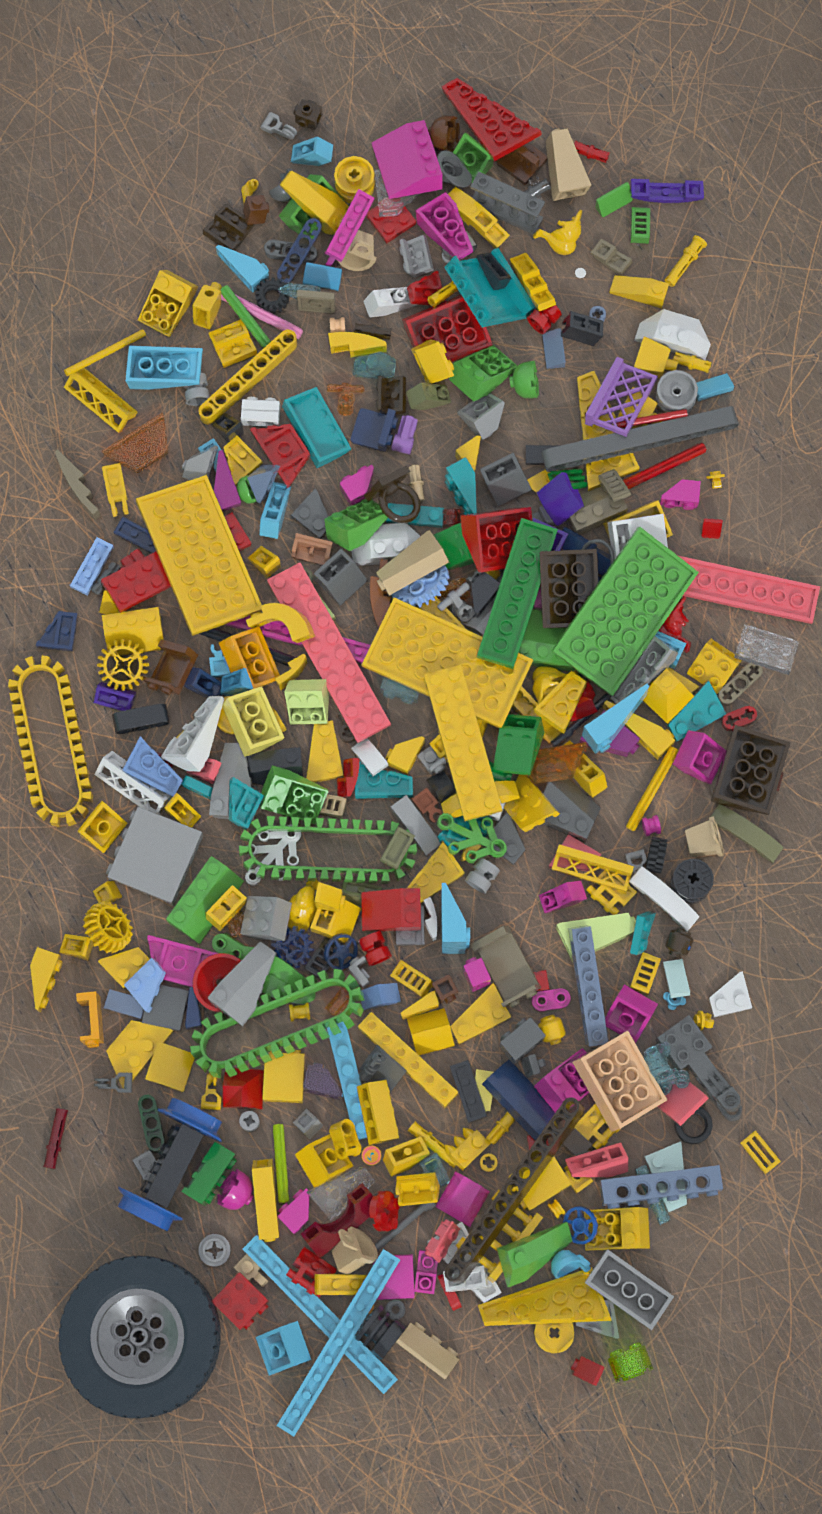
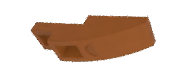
(379, 602)

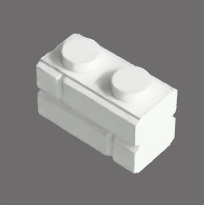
(260, 412)

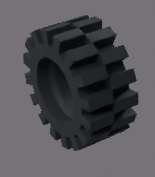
(266, 286)
(656, 855)

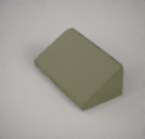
(353, 891)

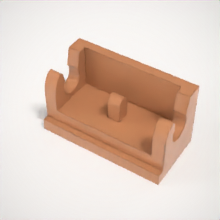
(311, 549)

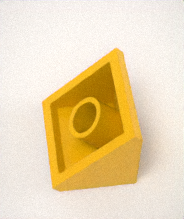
(102, 827)
(430, 1032)

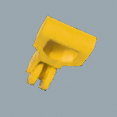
(211, 1105)

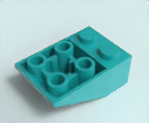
(461, 480)

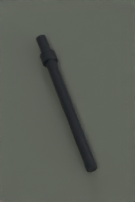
(574, 725)

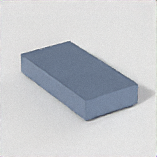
(123, 1004)

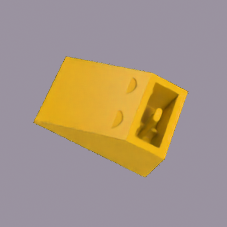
(167, 302)
(619, 1229)

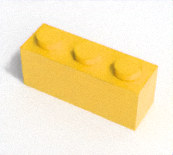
(377, 1112)

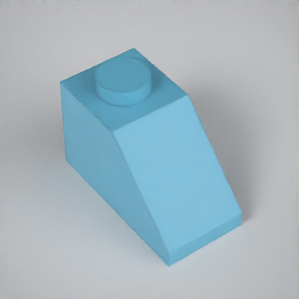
(312, 152)

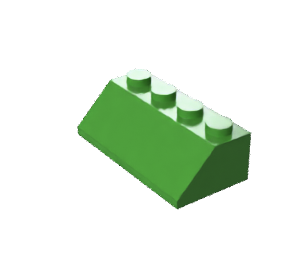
(202, 894)

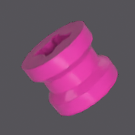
(651, 825)

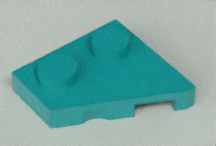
(242, 803)
(641, 932)

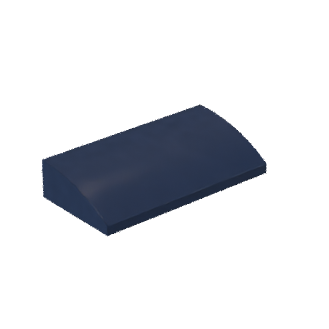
(519, 1098)

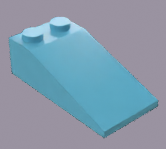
(163, 367)
(606, 727)

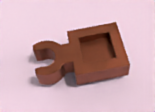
(425, 803)

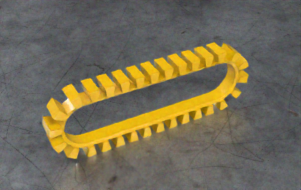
(73, 738)

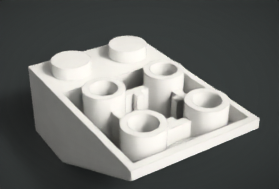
(622, 530)

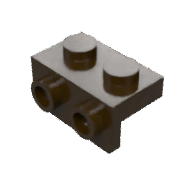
(391, 394)

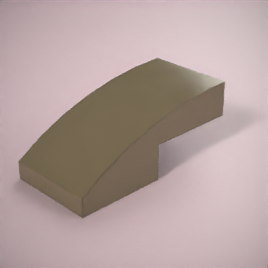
(611, 258)

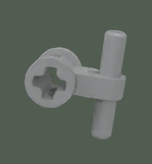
(458, 606)

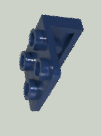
(374, 429)

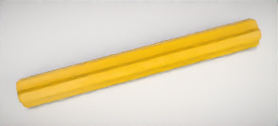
(652, 789)

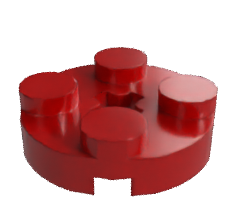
(384, 1211)

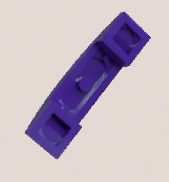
(667, 192)

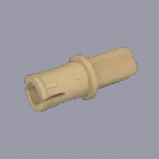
(416, 482)

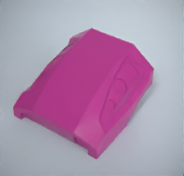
(462, 1199)

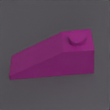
(224, 485)

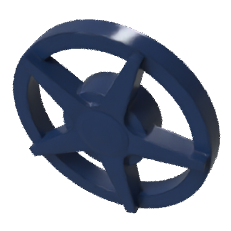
(340, 951)

